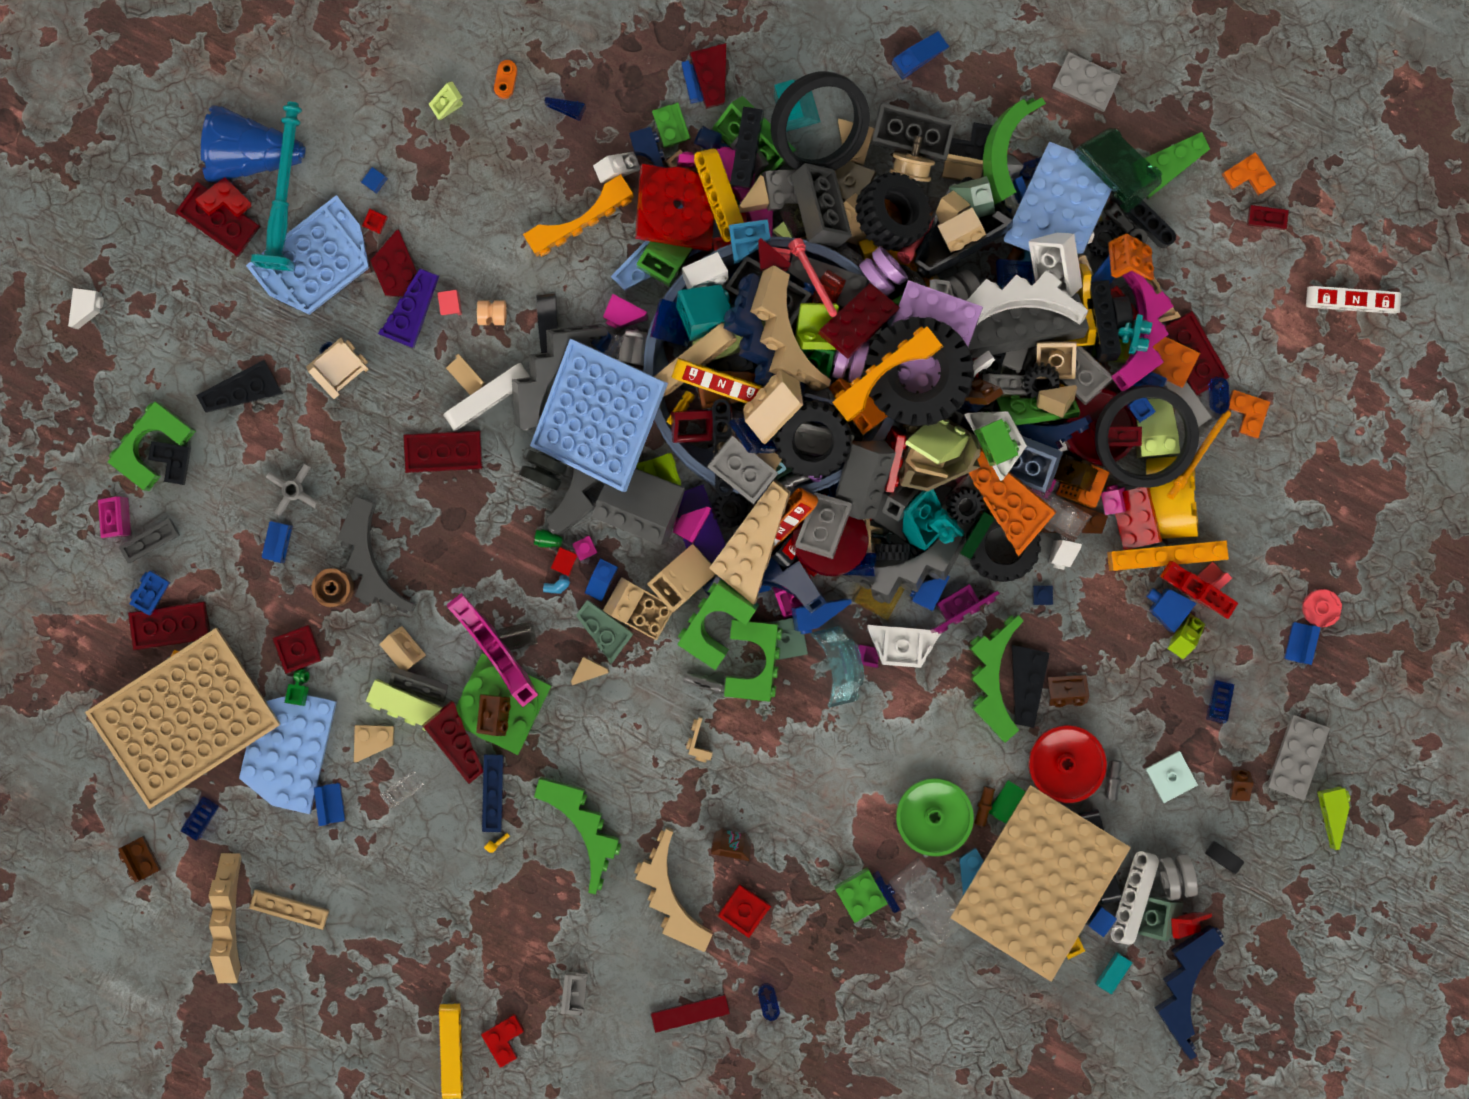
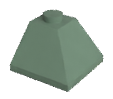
(978, 194)
(1157, 917)

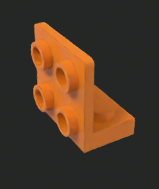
(1130, 255)

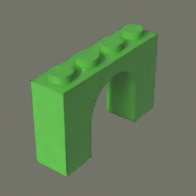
(127, 457)
(767, 637)
(697, 640)

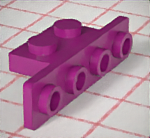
(960, 604)

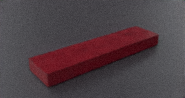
(690, 1013)

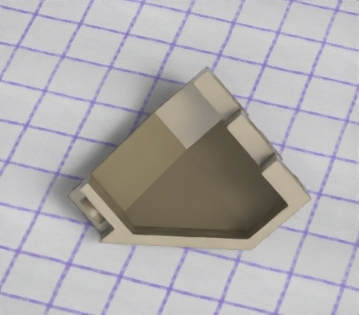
(955, 467)

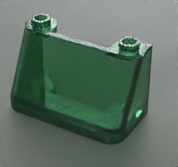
(1120, 167)

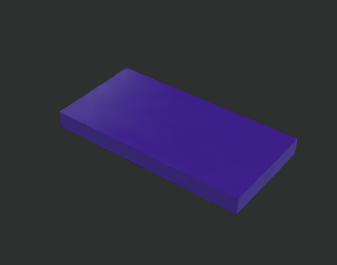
(710, 538)

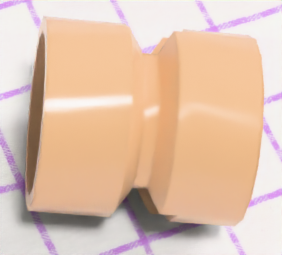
(491, 312)

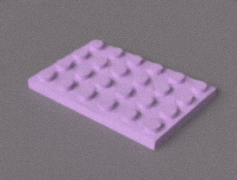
(927, 302)

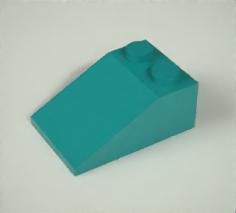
(917, 518)

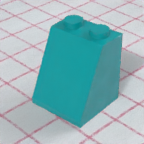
(804, 111)
(702, 309)

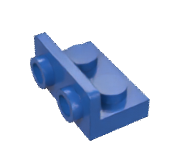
(149, 592)

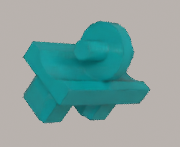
(1139, 326)
(945, 526)

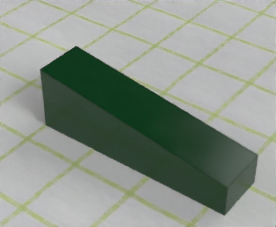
(976, 536)

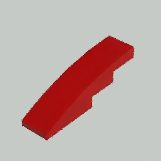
(1199, 589)

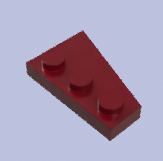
(710, 73)

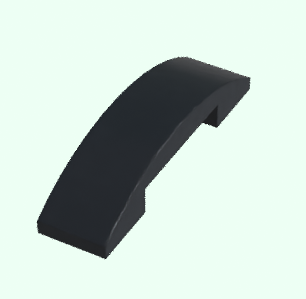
(546, 317)

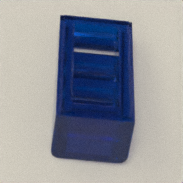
(569, 108)
(865, 570)
(1213, 700)
(194, 815)

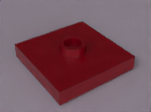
(297, 649)

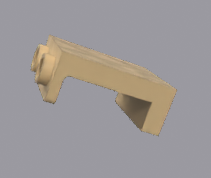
(337, 366)

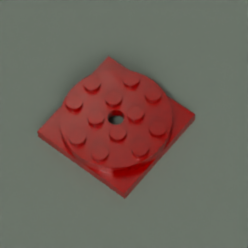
(663, 222)

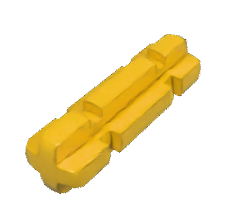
(683, 404)

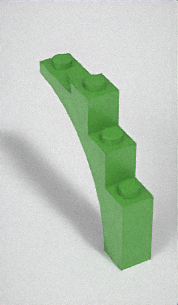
(989, 652)
(588, 822)

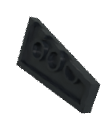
(245, 387)
(1028, 679)

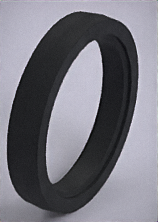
(794, 94)
(1181, 462)

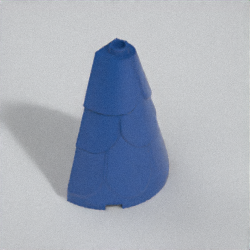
(240, 146)

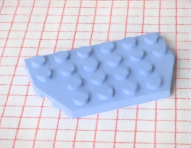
(1059, 199)
(326, 256)
(289, 759)

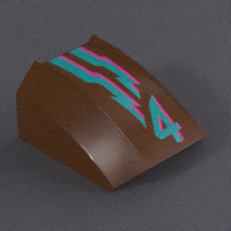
(731, 844)

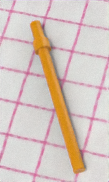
(1181, 480)

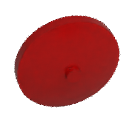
(1067, 763)

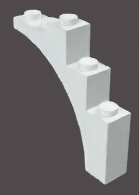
(1019, 293)

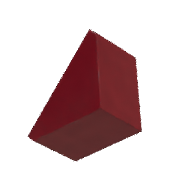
(770, 257)

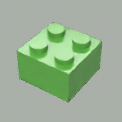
(997, 442)
(860, 895)

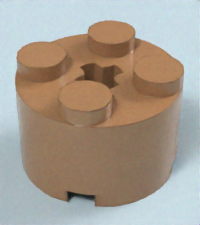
(330, 598)

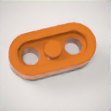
(505, 78)

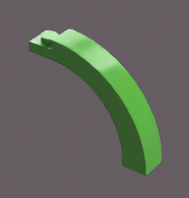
(996, 148)

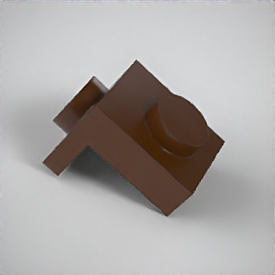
(1241, 785)

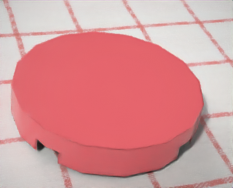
(1322, 608)

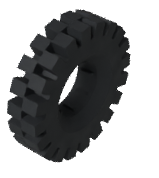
(944, 397)

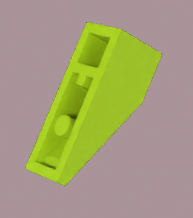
(1335, 810)

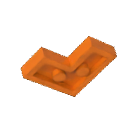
(1251, 170)
(1253, 410)

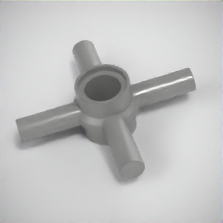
(299, 489)

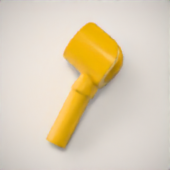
(491, 847)

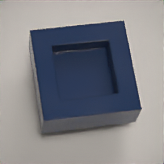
(1042, 595)

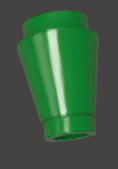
(547, 539)

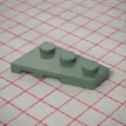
(604, 629)

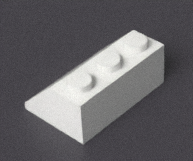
(1059, 257)

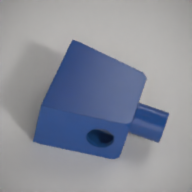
(1170, 607)

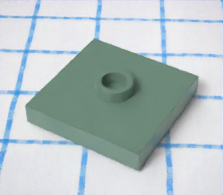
(792, 641)

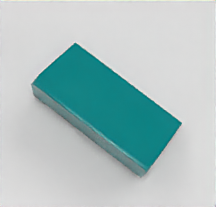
(1113, 973)

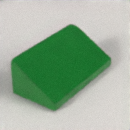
(1007, 801)

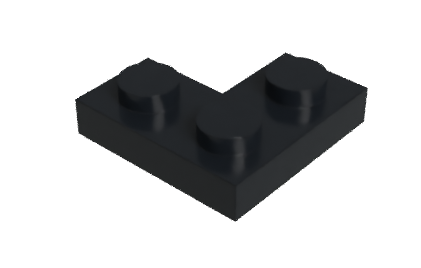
(974, 147)
(176, 458)

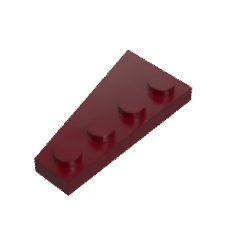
(450, 736)

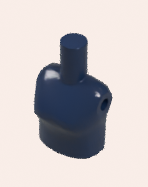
(709, 139)

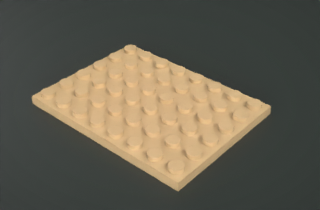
(183, 718)
(1040, 883)

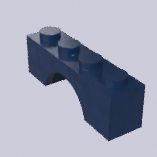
(645, 145)

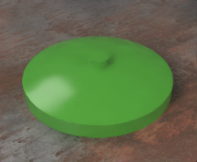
(934, 817)

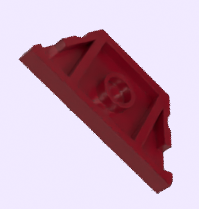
(394, 266)

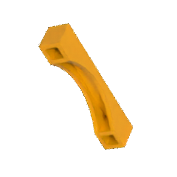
(613, 195)
(853, 401)
(1162, 555)

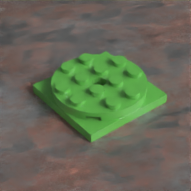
(488, 681)

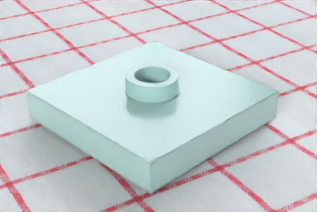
(1171, 776)

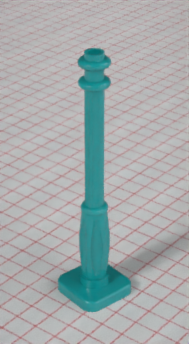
(278, 219)

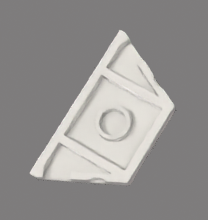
(981, 419)
(902, 645)

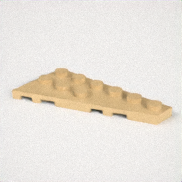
(751, 546)

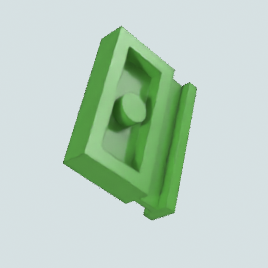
(671, 125)

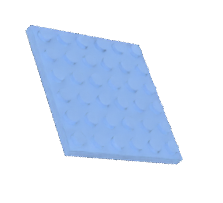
(598, 415)

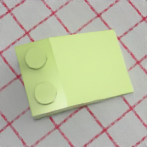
(1159, 431)
(939, 441)

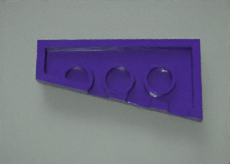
(411, 310)

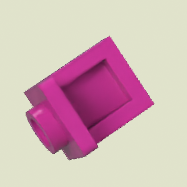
(1113, 500)

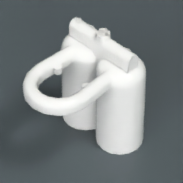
(633, 347)

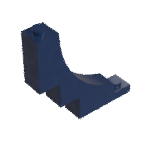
(1177, 1008)

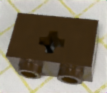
(1075, 473)

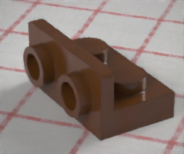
(1068, 690)
(493, 715)
(139, 859)

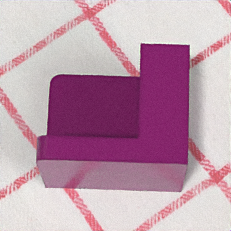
(868, 655)

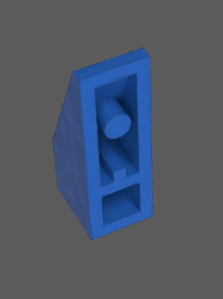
(919, 55)
(806, 621)

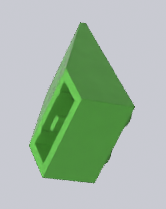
(663, 261)

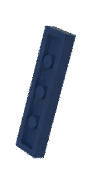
(492, 793)

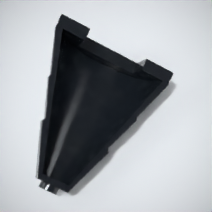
(935, 255)

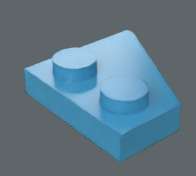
(746, 236)
(969, 866)

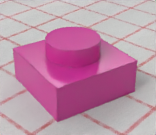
(585, 548)

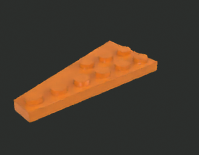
(1012, 504)

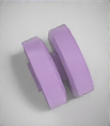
(883, 271)
(854, 363)

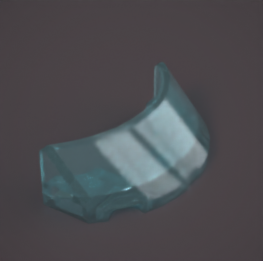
(844, 663)

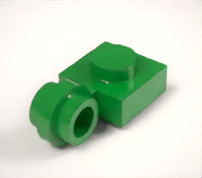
(297, 693)

